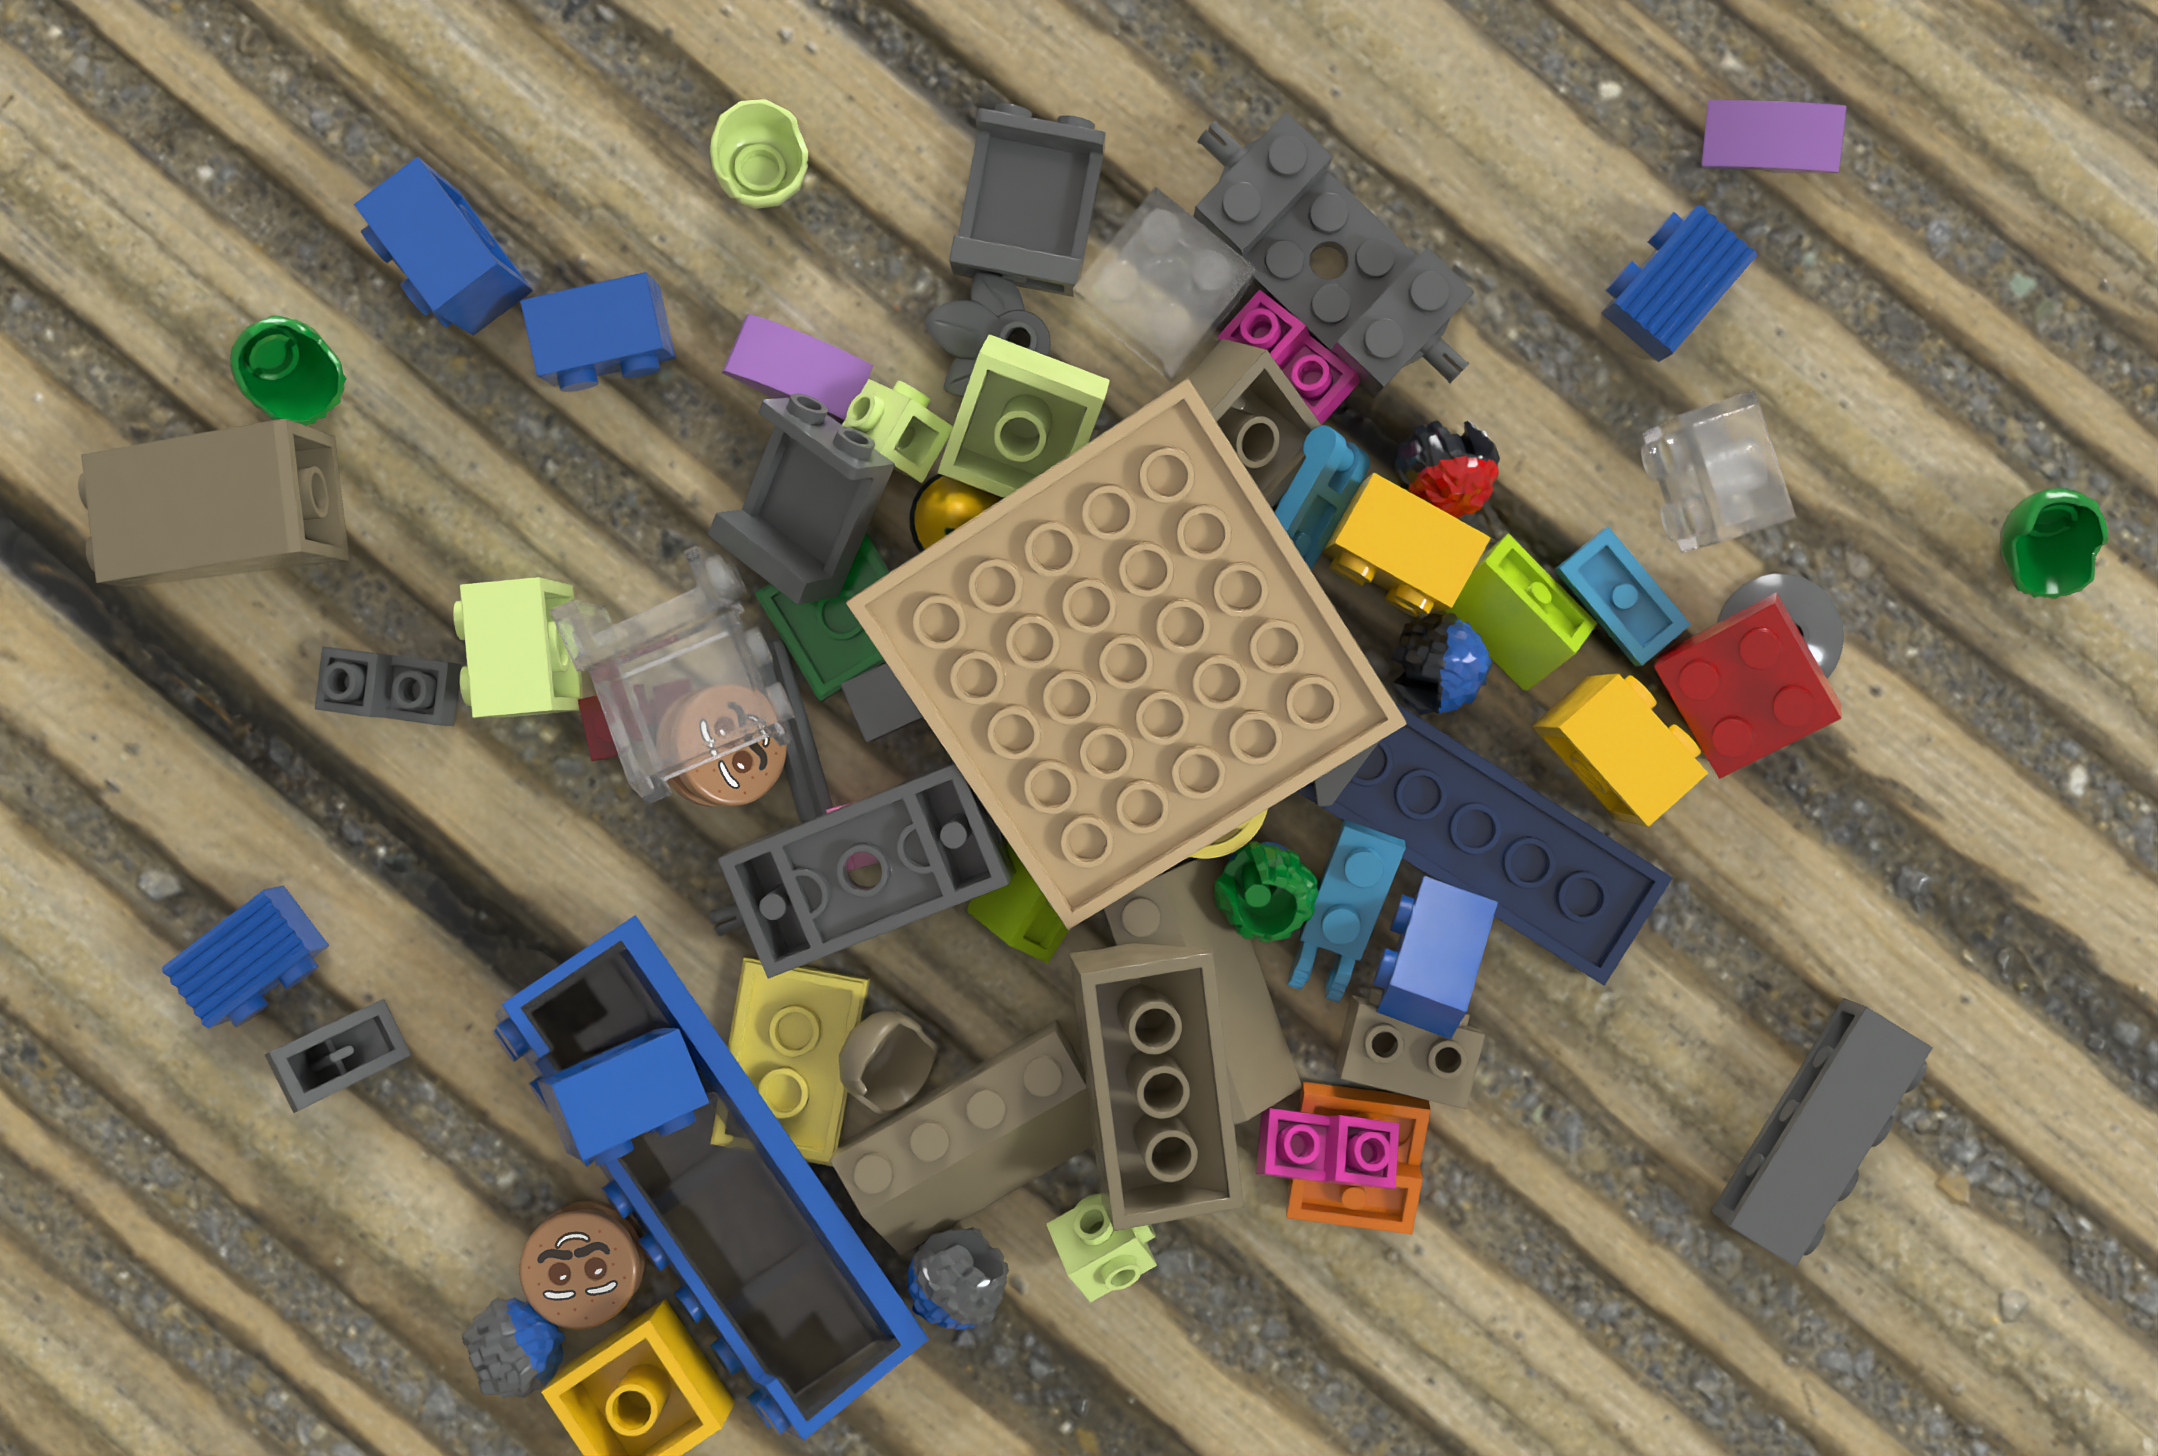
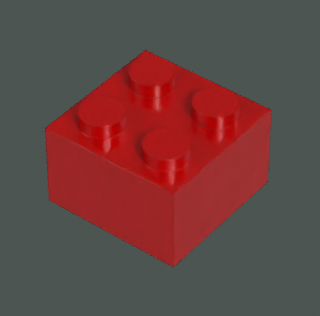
(1748, 686)

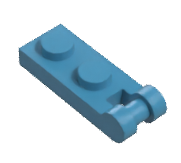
(1321, 490)

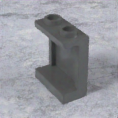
(1029, 199)
(806, 501)

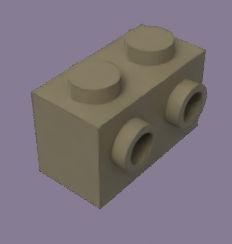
(1405, 1057)

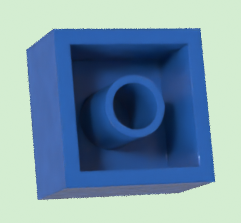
(441, 247)
(624, 1094)

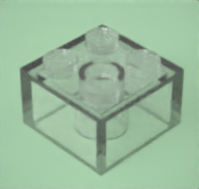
(1163, 284)
(1716, 473)

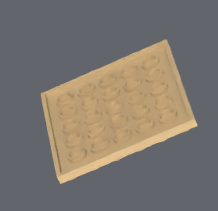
(1127, 656)

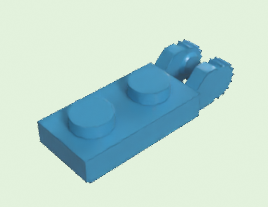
(1347, 904)

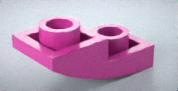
(1309, 366)
(1328, 1148)

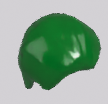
(287, 370)
(2053, 542)

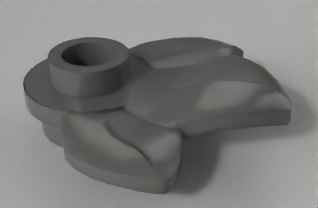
(965, 325)

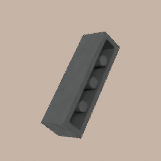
(1822, 1131)

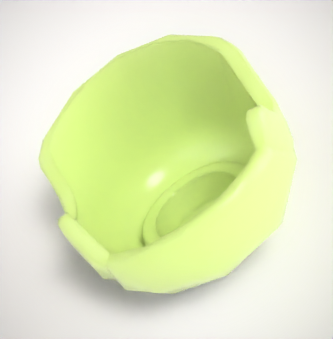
(758, 153)

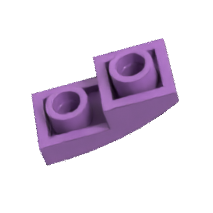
(1774, 136)
(791, 362)

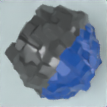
(957, 1279)
(513, 1348)

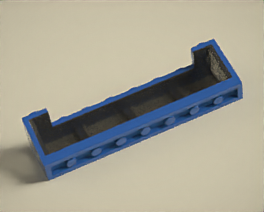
(734, 1222)

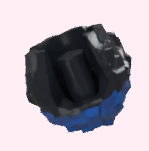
(1442, 663)

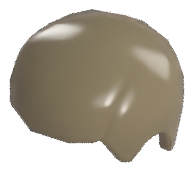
(886, 1061)

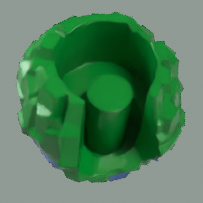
(1266, 891)

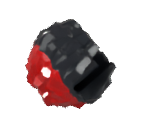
(1448, 468)

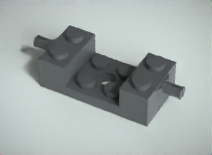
(1282, 206)
(796, 884)

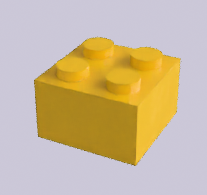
(1404, 547)
(1621, 747)
(640, 1391)

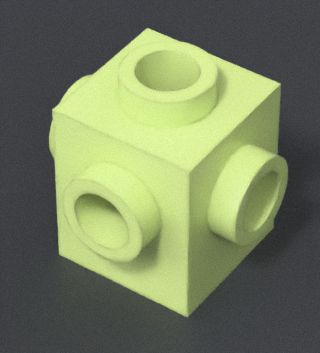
(899, 426)
(1096, 1254)

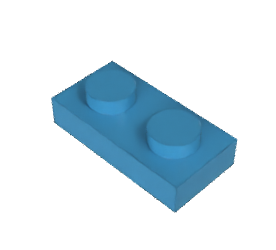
(1622, 597)

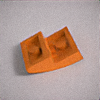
(1358, 1205)

